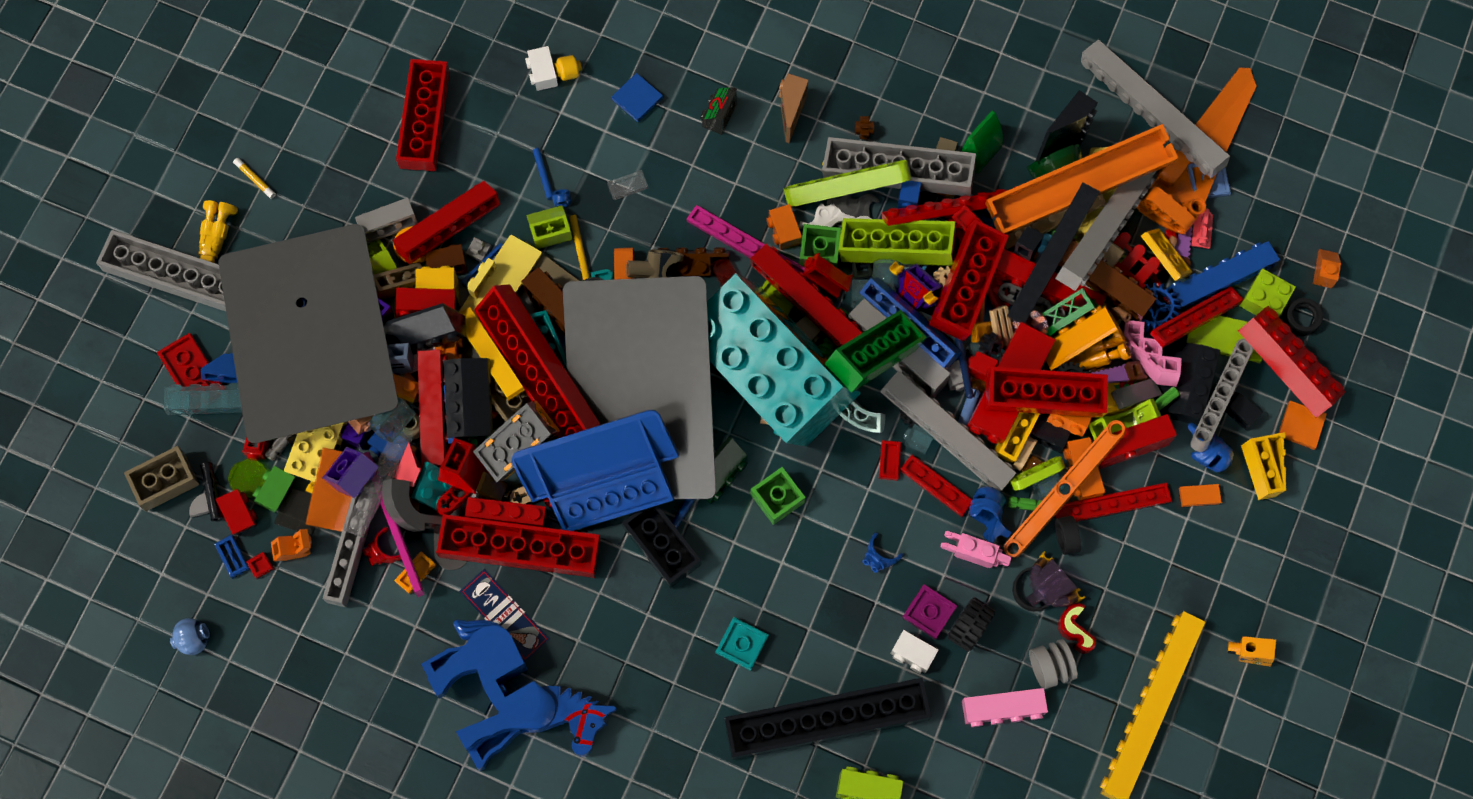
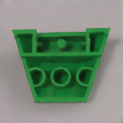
(985, 141)

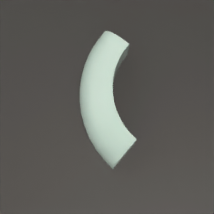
(863, 419)

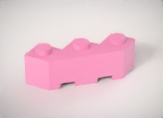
(1161, 369)

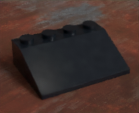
(1069, 126)
(1194, 383)

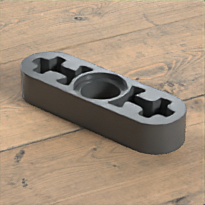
(1013, 289)

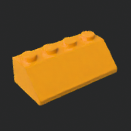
(1081, 335)

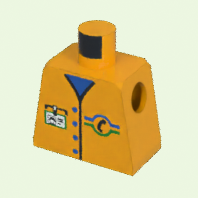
(1262, 649)

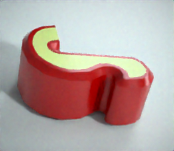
(1072, 631)

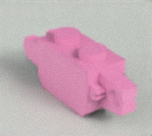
(976, 550)

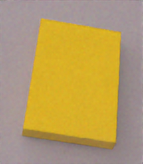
(1166, 254)

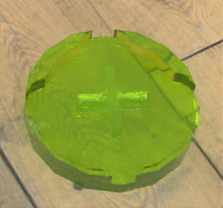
(246, 476)

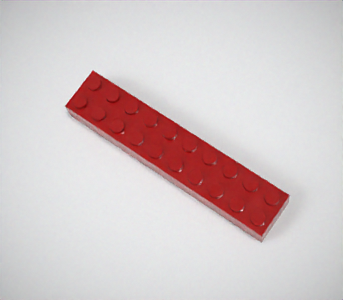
(534, 360)

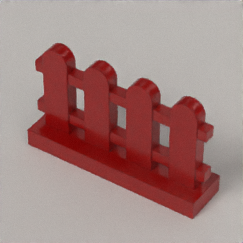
(1131, 259)

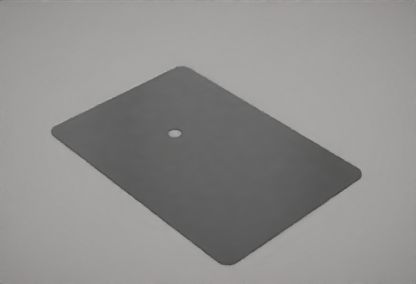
(645, 350)
(311, 361)

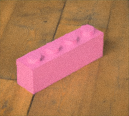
(1004, 706)

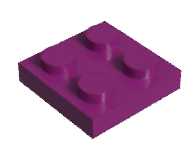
(929, 611)

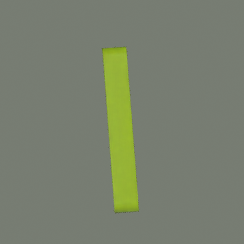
(847, 183)

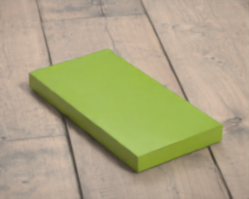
(1221, 334)

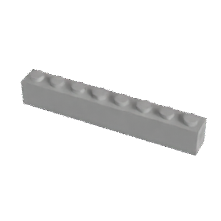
(948, 432)

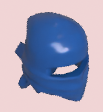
(1217, 455)
(988, 509)

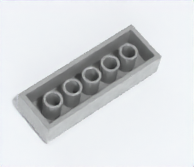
(918, 366)

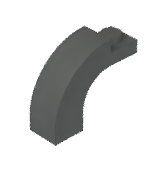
(400, 509)

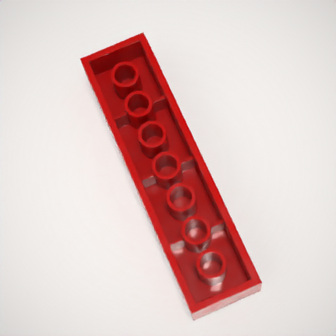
(518, 546)

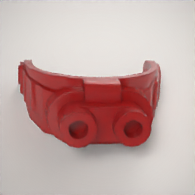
(375, 554)

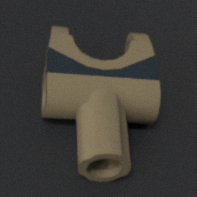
(656, 265)

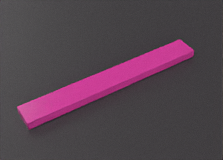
(731, 235)
(402, 548)

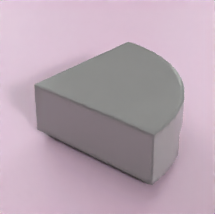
(199, 506)

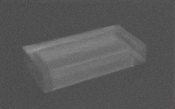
(627, 185)

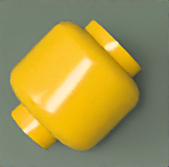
(567, 67)

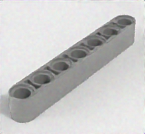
(1219, 401)

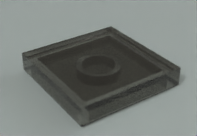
(295, 511)

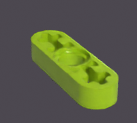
(1037, 473)

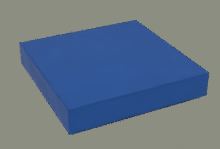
(637, 97)

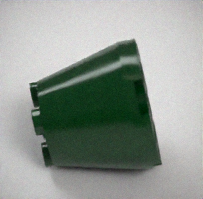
(1055, 161)

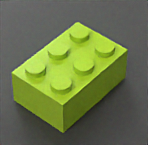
(867, 785)

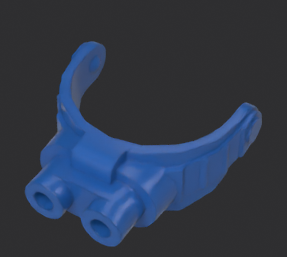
(875, 560)

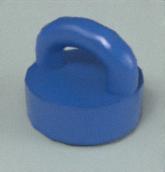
(561, 196)

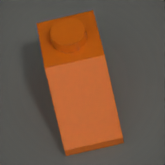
(1327, 268)

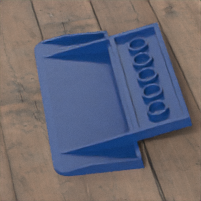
(600, 470)

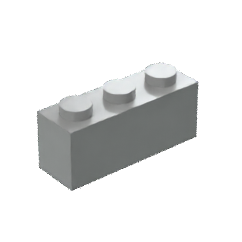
(387, 220)

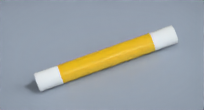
(251, 175)

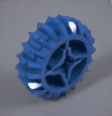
(1163, 308)

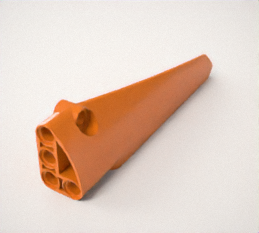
(1171, 194)

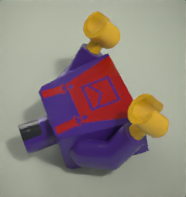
(916, 286)

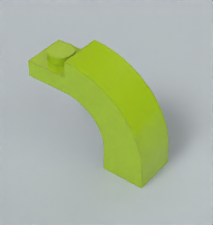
(1141, 413)

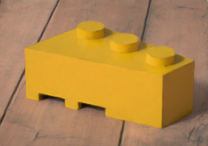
(1266, 464)

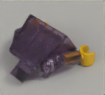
(1051, 584)

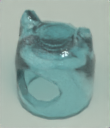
(881, 270)

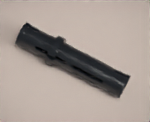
(209, 482)

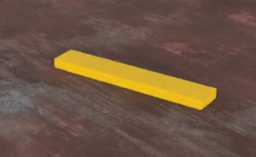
(487, 349)

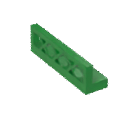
(1072, 315)

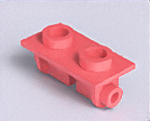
(1202, 230)

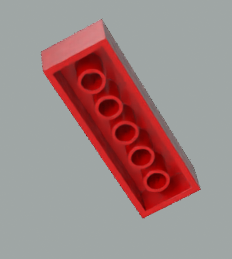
(423, 115)
(968, 280)
(1292, 361)
(1046, 392)

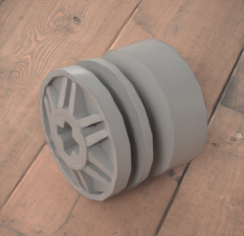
(1055, 663)

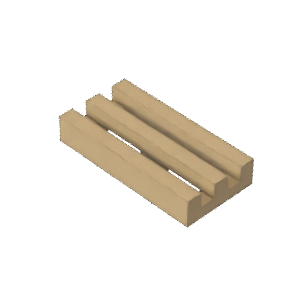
(1004, 324)

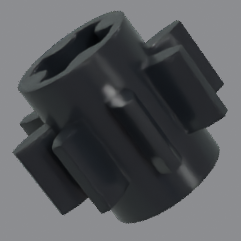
(990, 344)

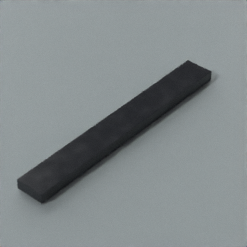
(1053, 253)

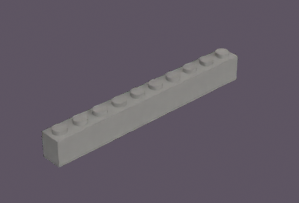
(1154, 108)
(1102, 231)

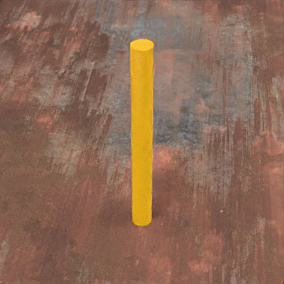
(579, 247)

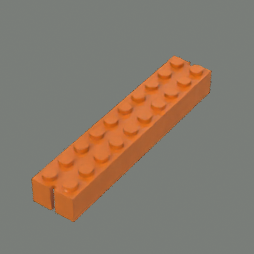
(1100, 170)

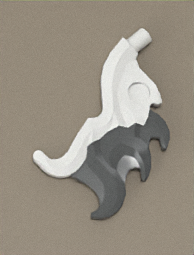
(842, 208)

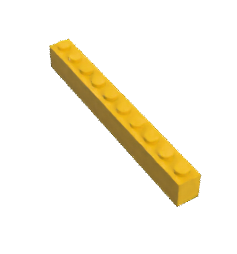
(1153, 707)

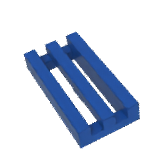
(238, 570)

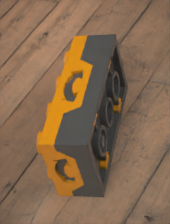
(523, 430)

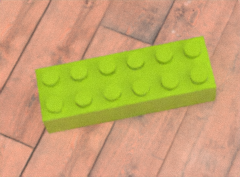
(907, 243)

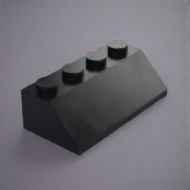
(426, 328)
(468, 398)

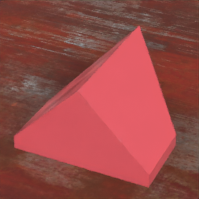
(409, 467)

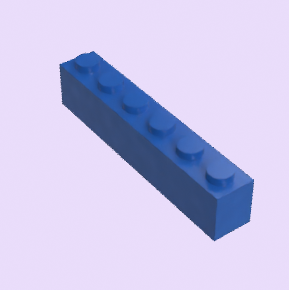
(1226, 274)
(889, 302)

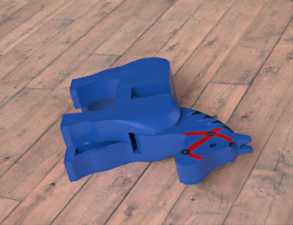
(527, 710)

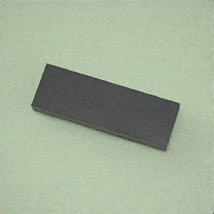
(1136, 394)

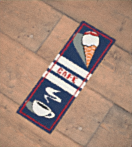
(499, 607)

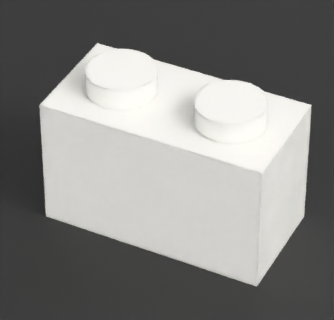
(542, 68)
(913, 652)

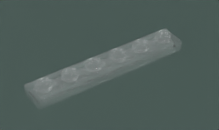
(372, 492)

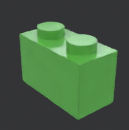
(273, 489)

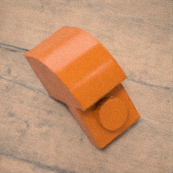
(291, 547)

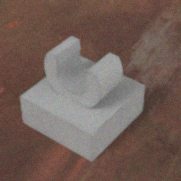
(478, 249)

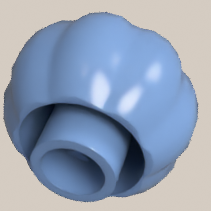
(190, 636)

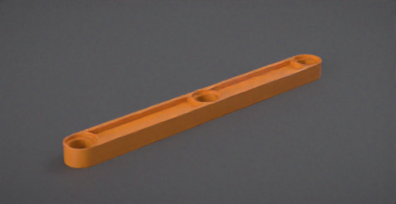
(1074, 478)

